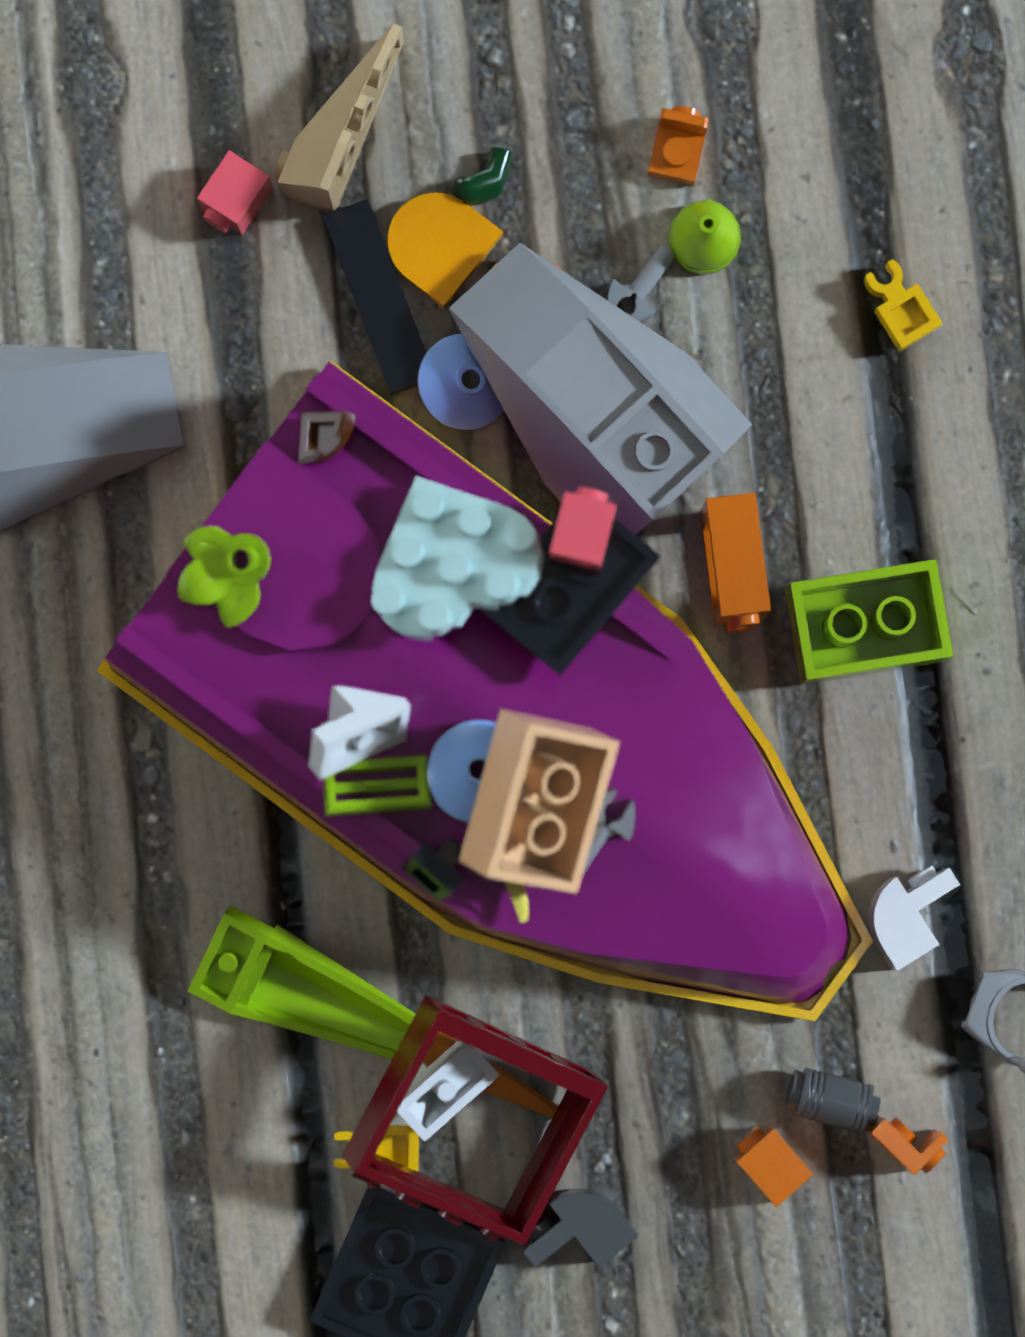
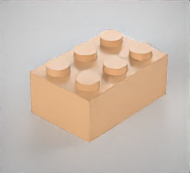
(538, 801)

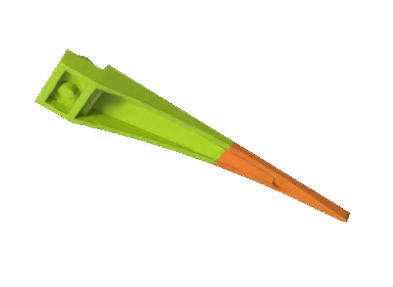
(291, 985)

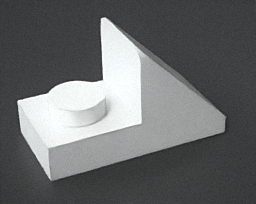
(357, 728)
(445, 1088)

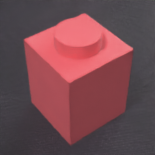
(234, 194)
(583, 528)

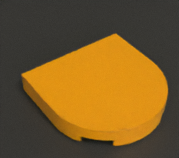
(439, 244)

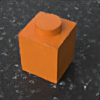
(771, 1164)

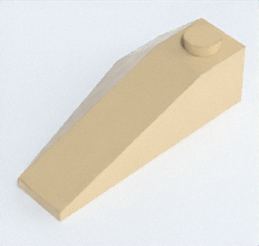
(330, 143)

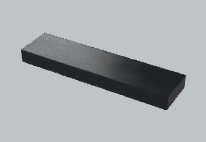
(377, 294)

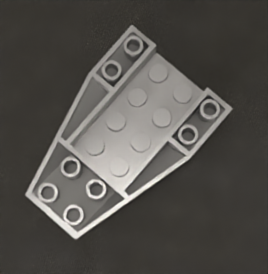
(593, 388)

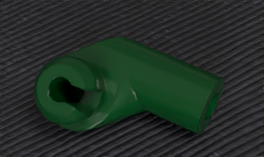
(487, 183)

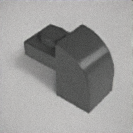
(588, 1217)

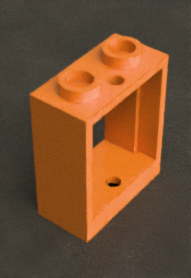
(735, 561)

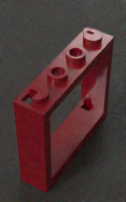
(545, 1166)

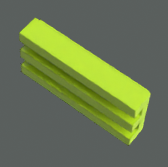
(380, 805)

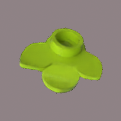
(217, 576)

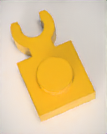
(905, 313)
(398, 1145)

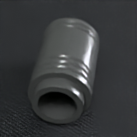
(832, 1100)

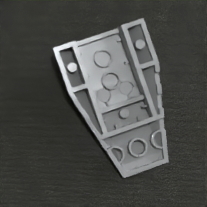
(79, 422)

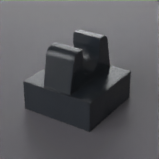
(435, 869)

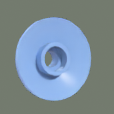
(443, 390)
(450, 764)

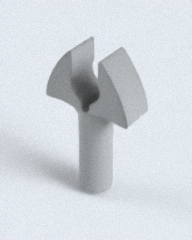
(642, 285)
(622, 825)

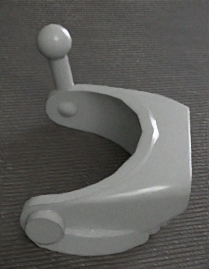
(982, 1009)

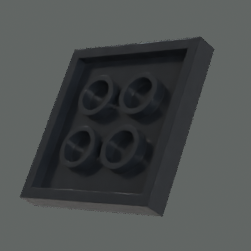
(406, 1273)

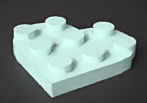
(450, 558)

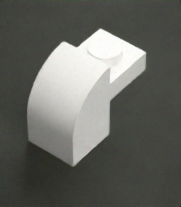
(896, 919)

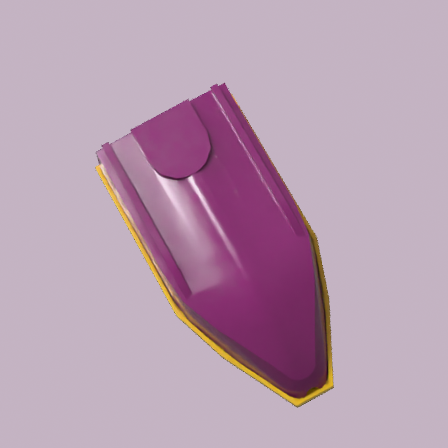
(724, 870)

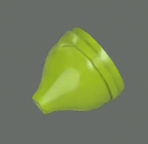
(704, 237)

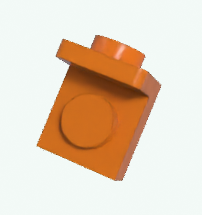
(678, 145)
(898, 1141)

